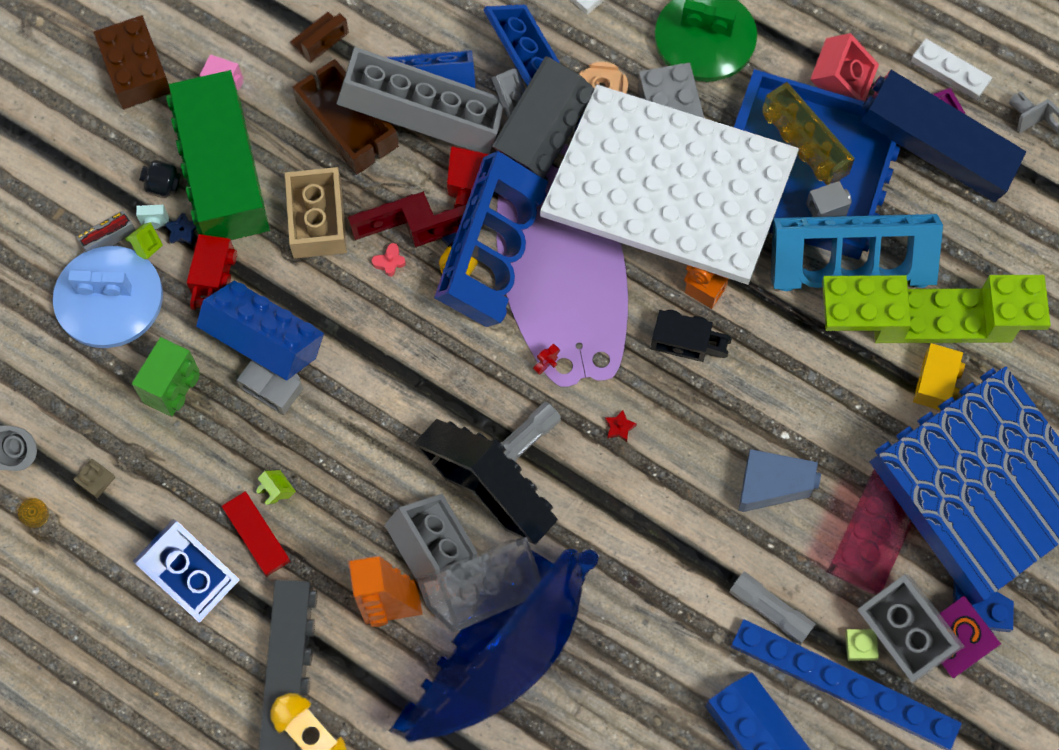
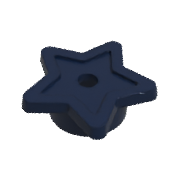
(181, 236)

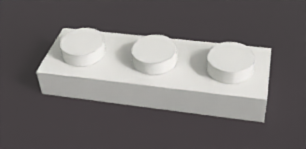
(951, 69)

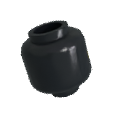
(160, 178)

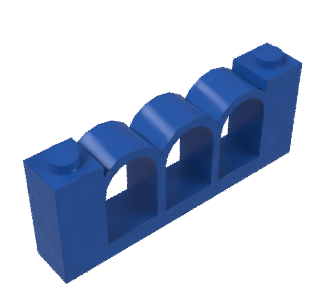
(526, 192)

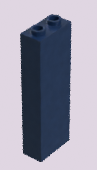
(942, 135)

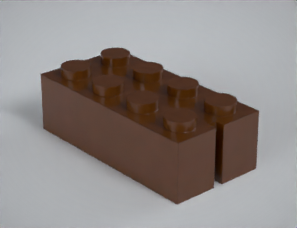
(350, 132)

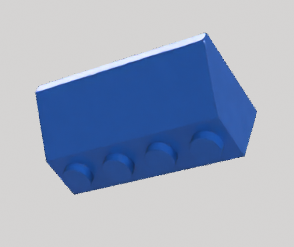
(520, 38)
(450, 65)
(753, 718)

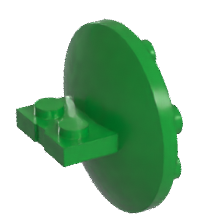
(708, 34)

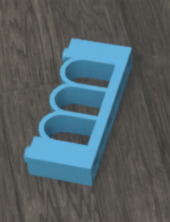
(921, 257)

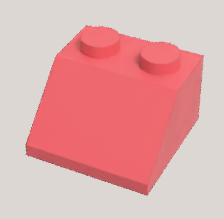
(845, 67)

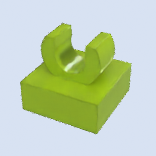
(145, 240)
(276, 485)

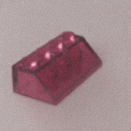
(871, 538)

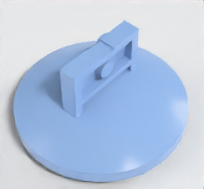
(107, 297)

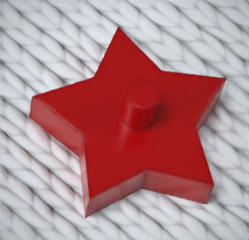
(619, 426)

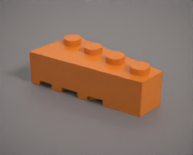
(383, 591)

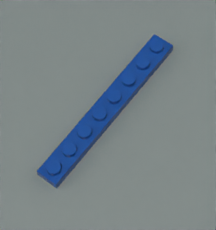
(846, 685)

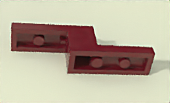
(412, 211)

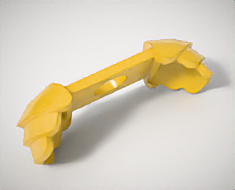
(292, 715)

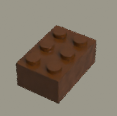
(132, 62)

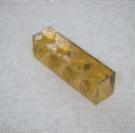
(808, 133)

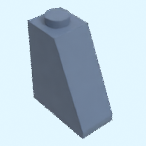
(776, 480)

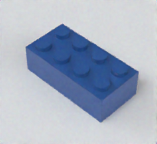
(260, 329)

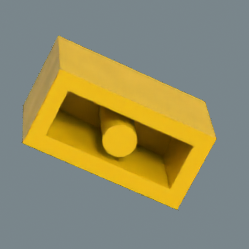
(938, 376)

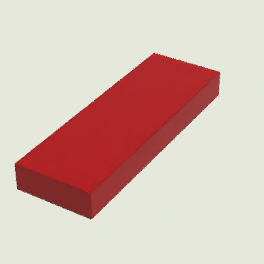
(256, 534)

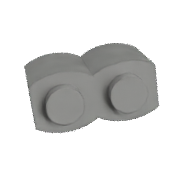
(269, 387)

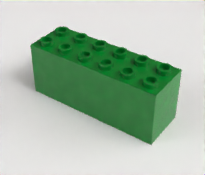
(217, 157)

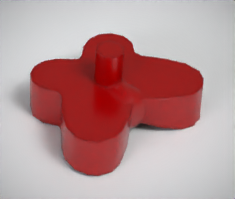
(546, 358)

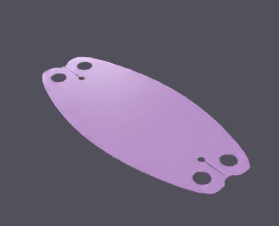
(568, 293)

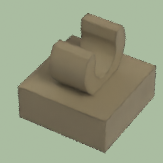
(94, 478)

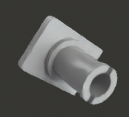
(1032, 114)

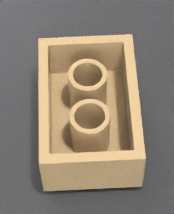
(315, 212)

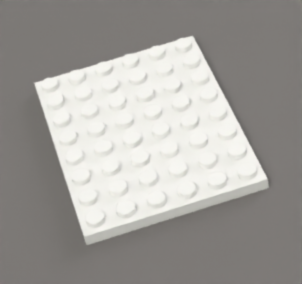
(670, 183)

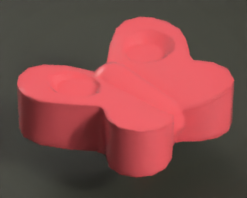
(390, 260)

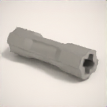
(536, 426)
(790, 621)

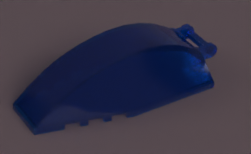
(501, 654)

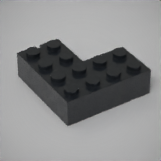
(486, 471)

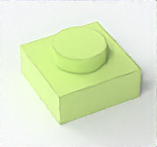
(861, 645)

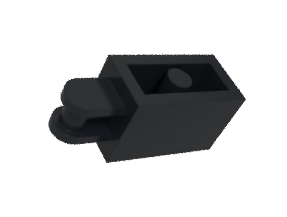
(687, 336)

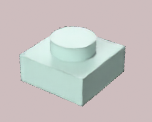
(152, 213)

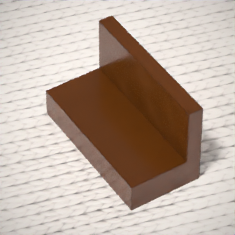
(320, 36)

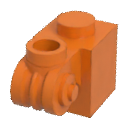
(704, 285)

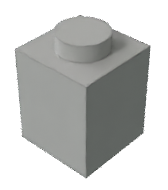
(829, 201)

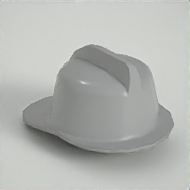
(16, 448)

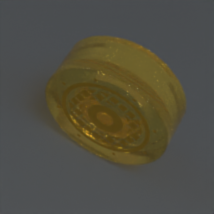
(33, 513)

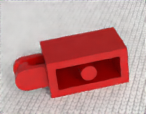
(210, 267)

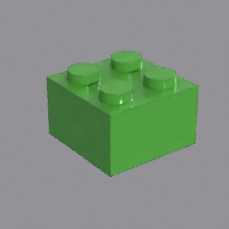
(166, 377)

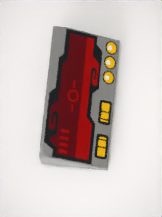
(107, 232)

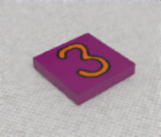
(972, 632)

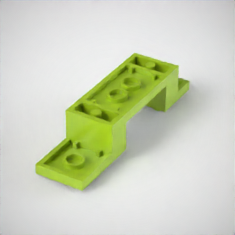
(936, 315)

